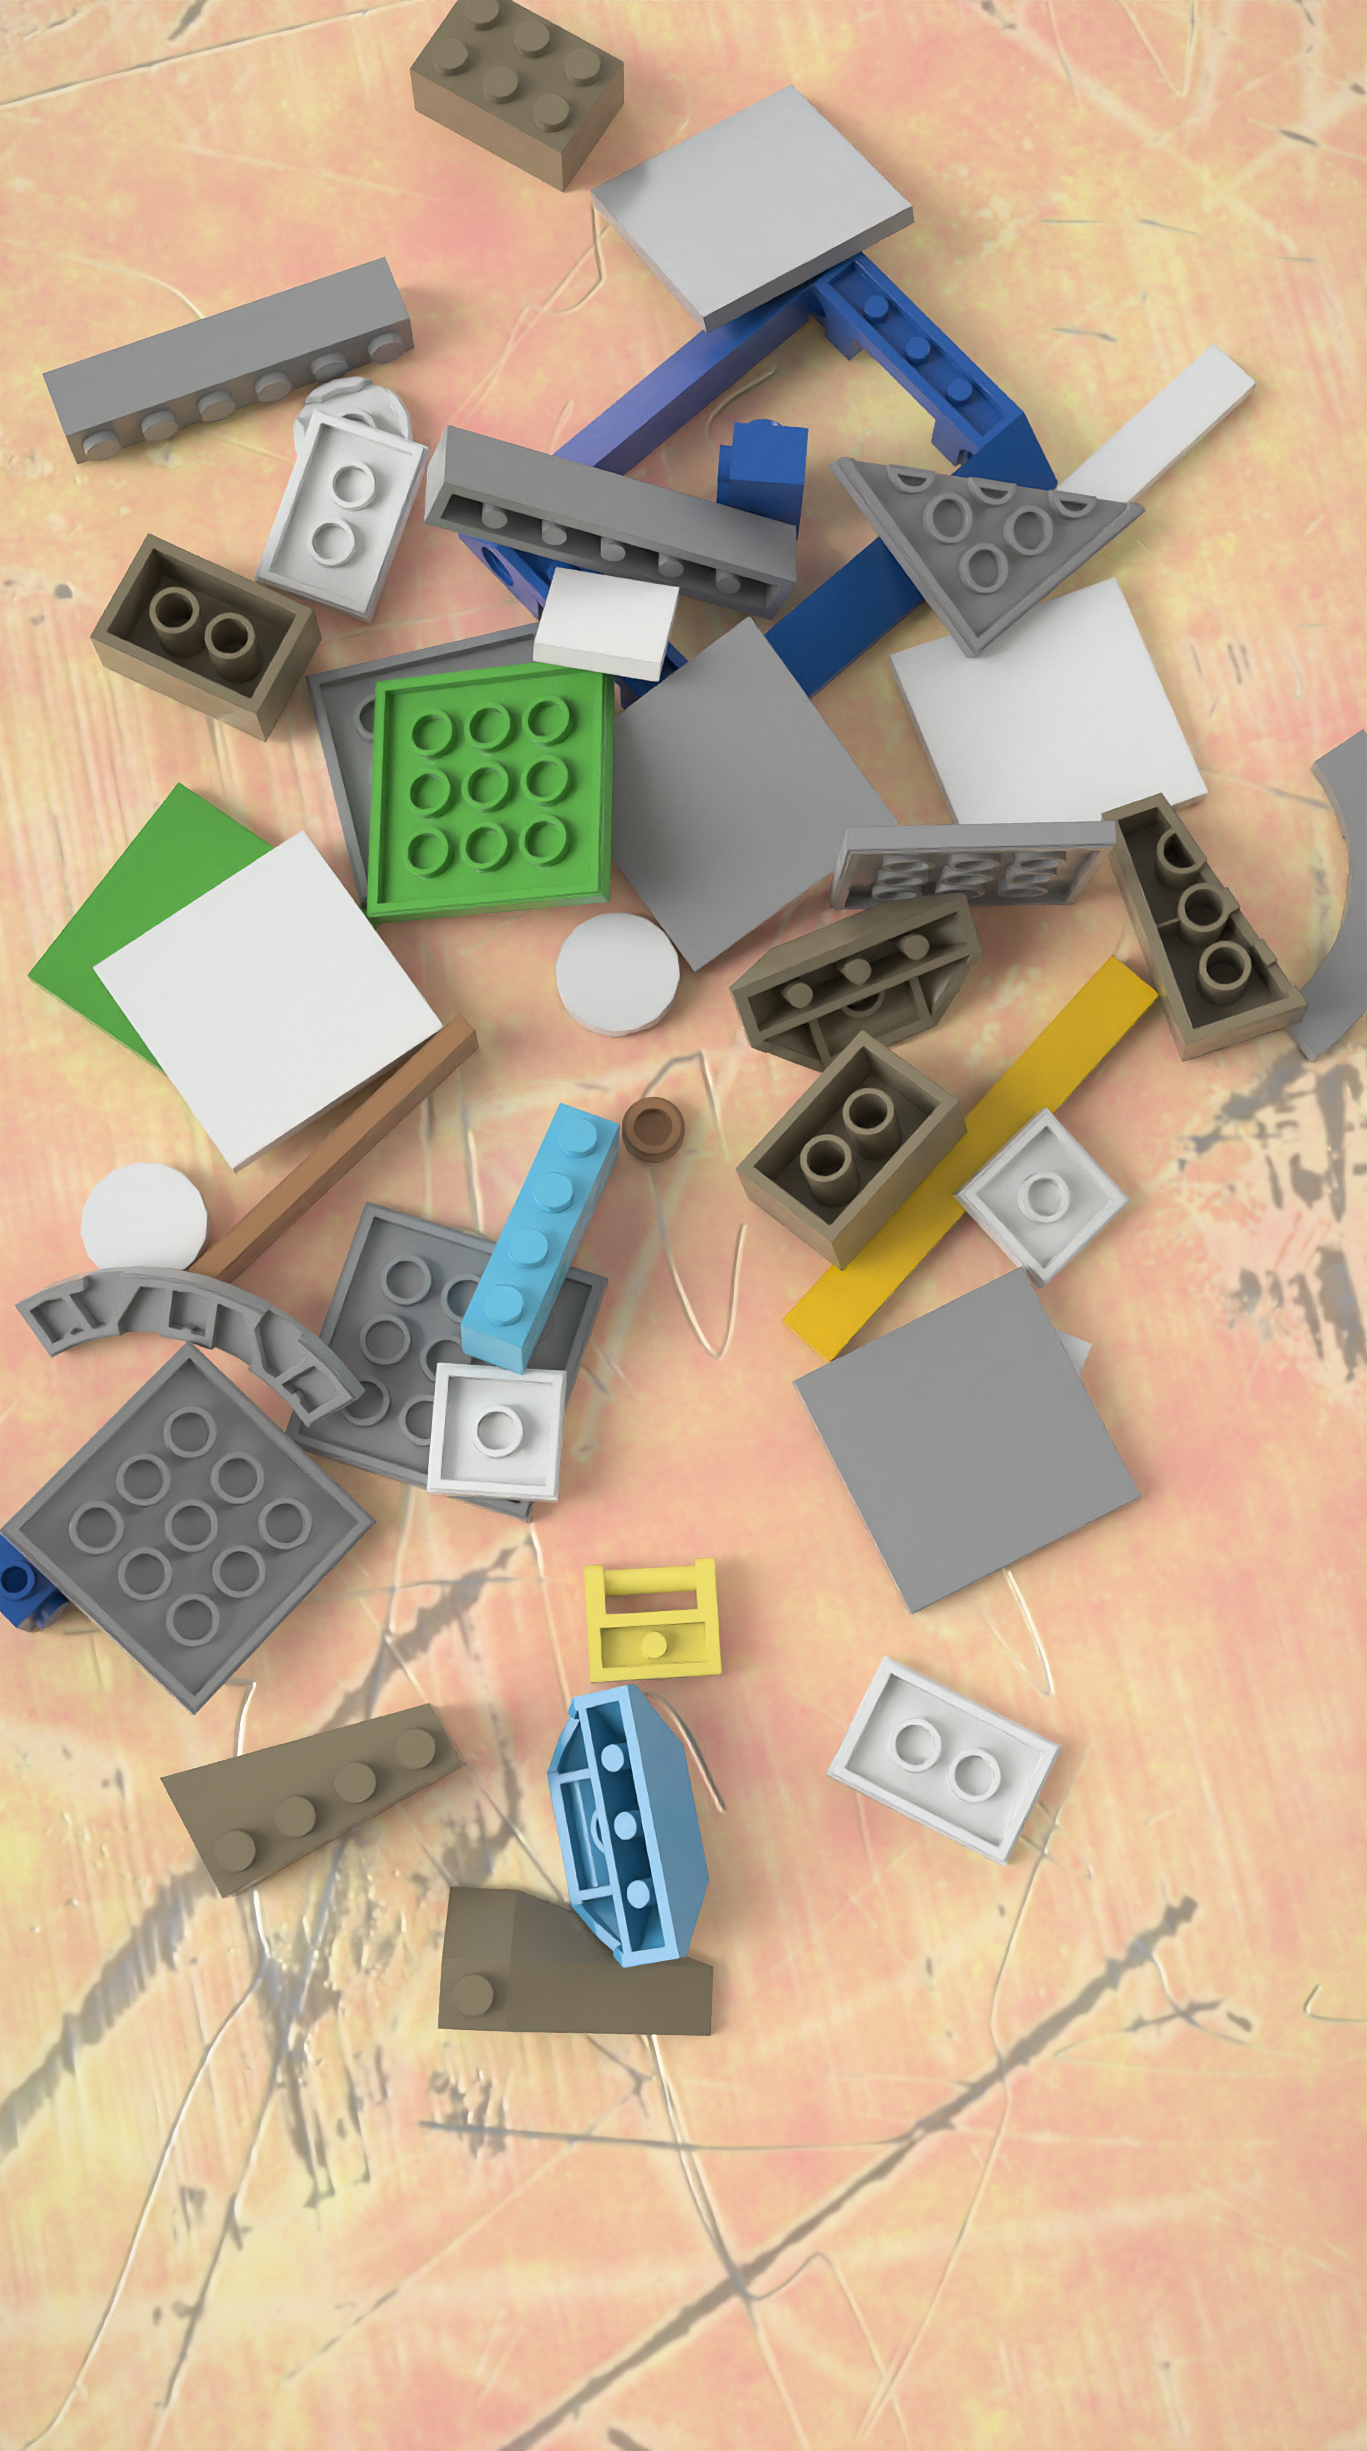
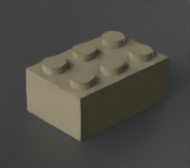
(518, 87)
(206, 637)
(852, 1149)

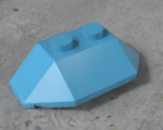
(628, 1826)

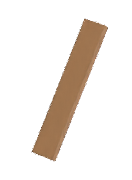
(339, 1153)

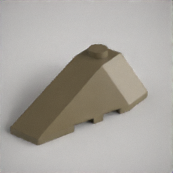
(543, 1970)

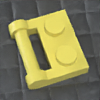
(652, 1642)

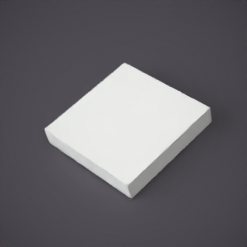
(606, 624)
(1041, 1198)
(497, 1433)

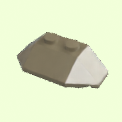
(870, 972)

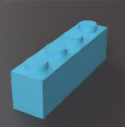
(540, 1239)

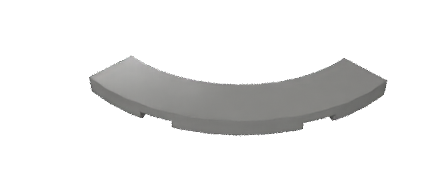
(1339, 986)
(205, 1313)

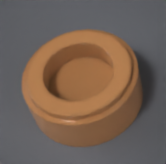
(653, 1129)

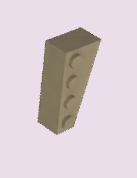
(1201, 951)
(297, 1796)

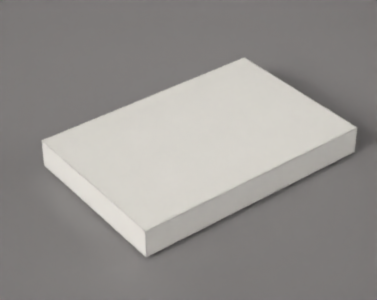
(342, 515)
(944, 1761)

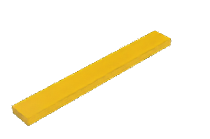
(1039, 1079)

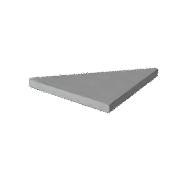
(979, 544)

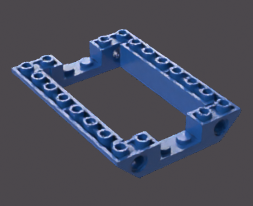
(859, 311)

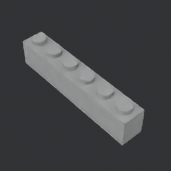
(230, 361)
(609, 523)

